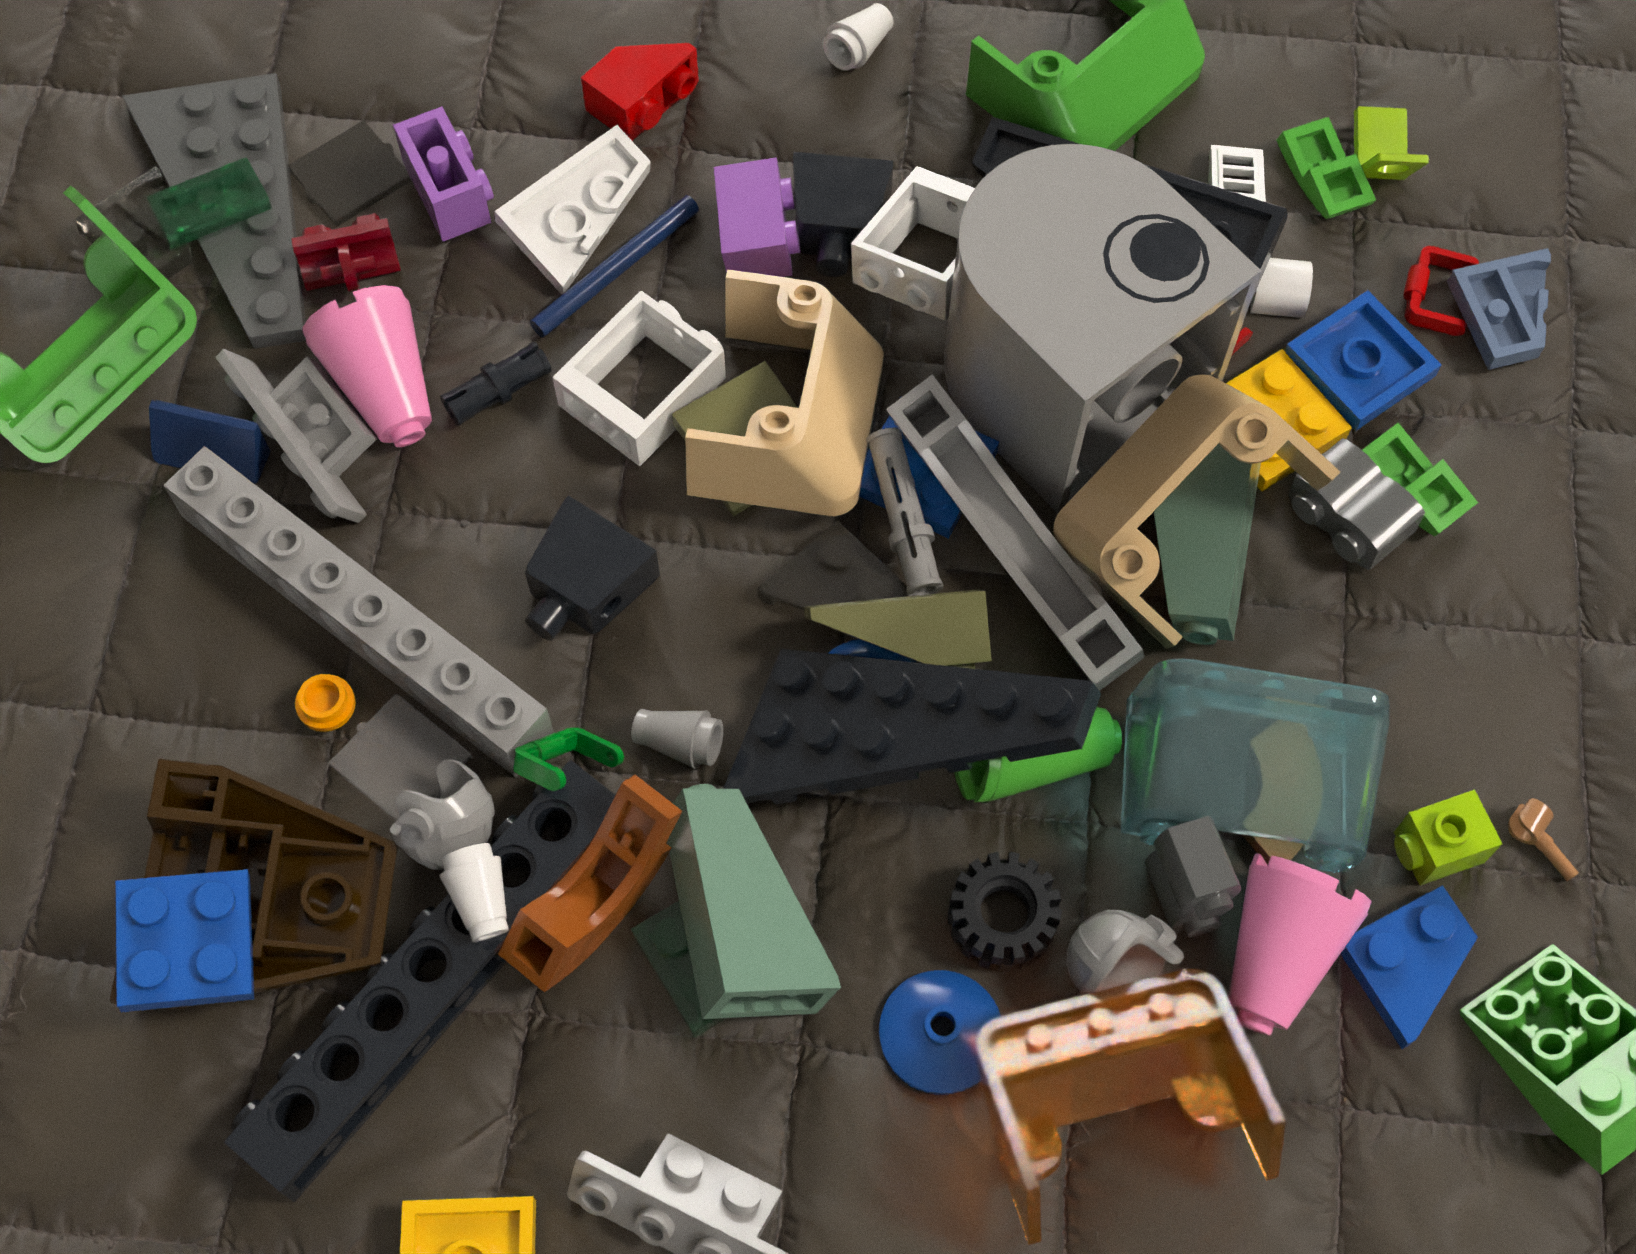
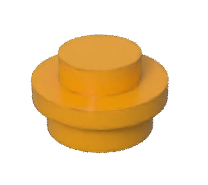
(325, 702)

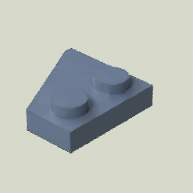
(1505, 306)

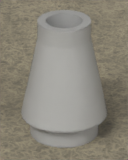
(682, 735)

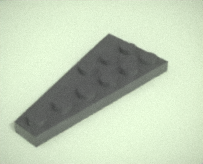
(212, 126)

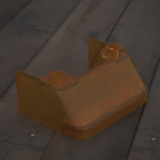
(1116, 1054)

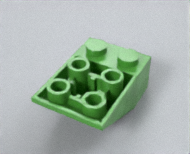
(1566, 1051)

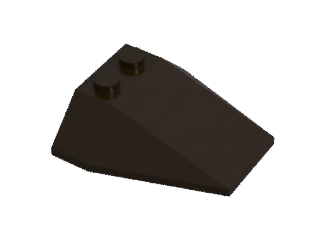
(313, 877)

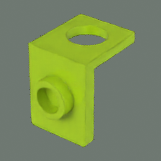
(1382, 143)

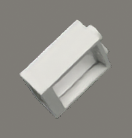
(922, 200)
(607, 416)

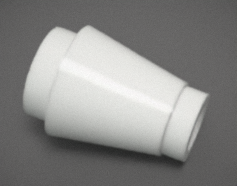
(857, 37)
(477, 890)

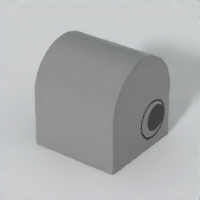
(1083, 308)

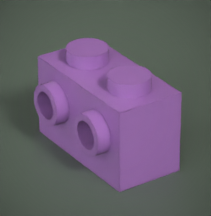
(443, 173)
(754, 219)

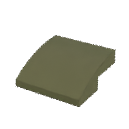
(731, 407)

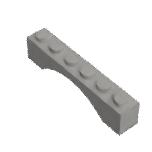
(1015, 534)

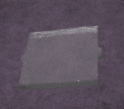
(396, 754)

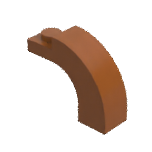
(598, 891)

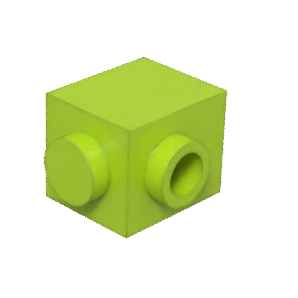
(1446, 838)

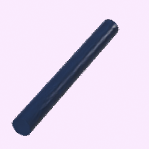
(614, 266)

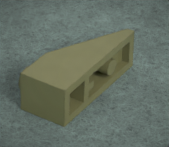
(925, 628)

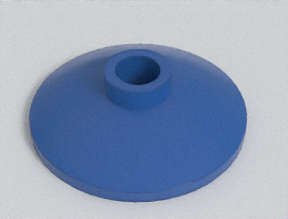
(912, 1048)

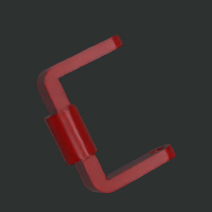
(1417, 284)

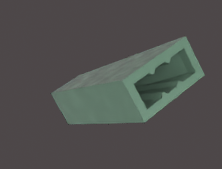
(1205, 545)
(740, 916)

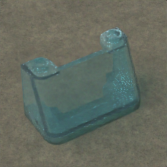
(1256, 756)

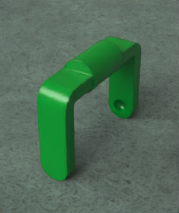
(531, 757)

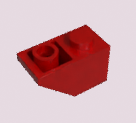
(639, 84)

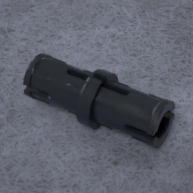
(496, 383)

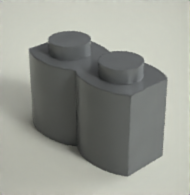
(1359, 508)
(1192, 876)

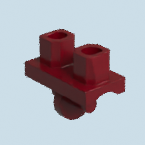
(346, 253)

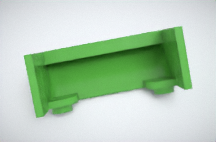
(1104, 94)
(100, 355)

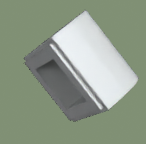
(1284, 288)

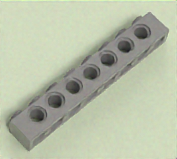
(358, 608)

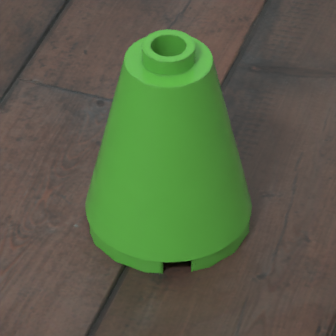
(1001, 778)

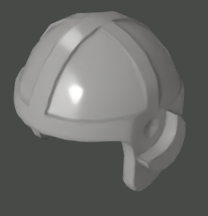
(437, 827)
(1119, 950)

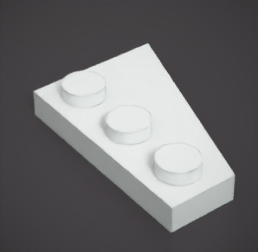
(574, 206)

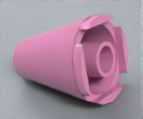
(375, 361)
(1288, 940)

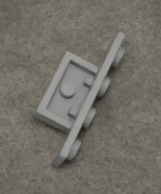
(310, 423)
(680, 1201)

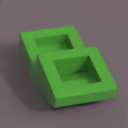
(1323, 171)
(1433, 486)

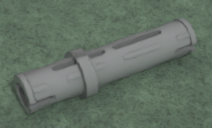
(889, 454)

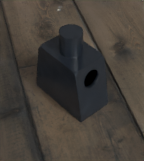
(835, 203)
(586, 571)

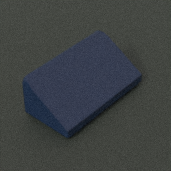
(183, 431)

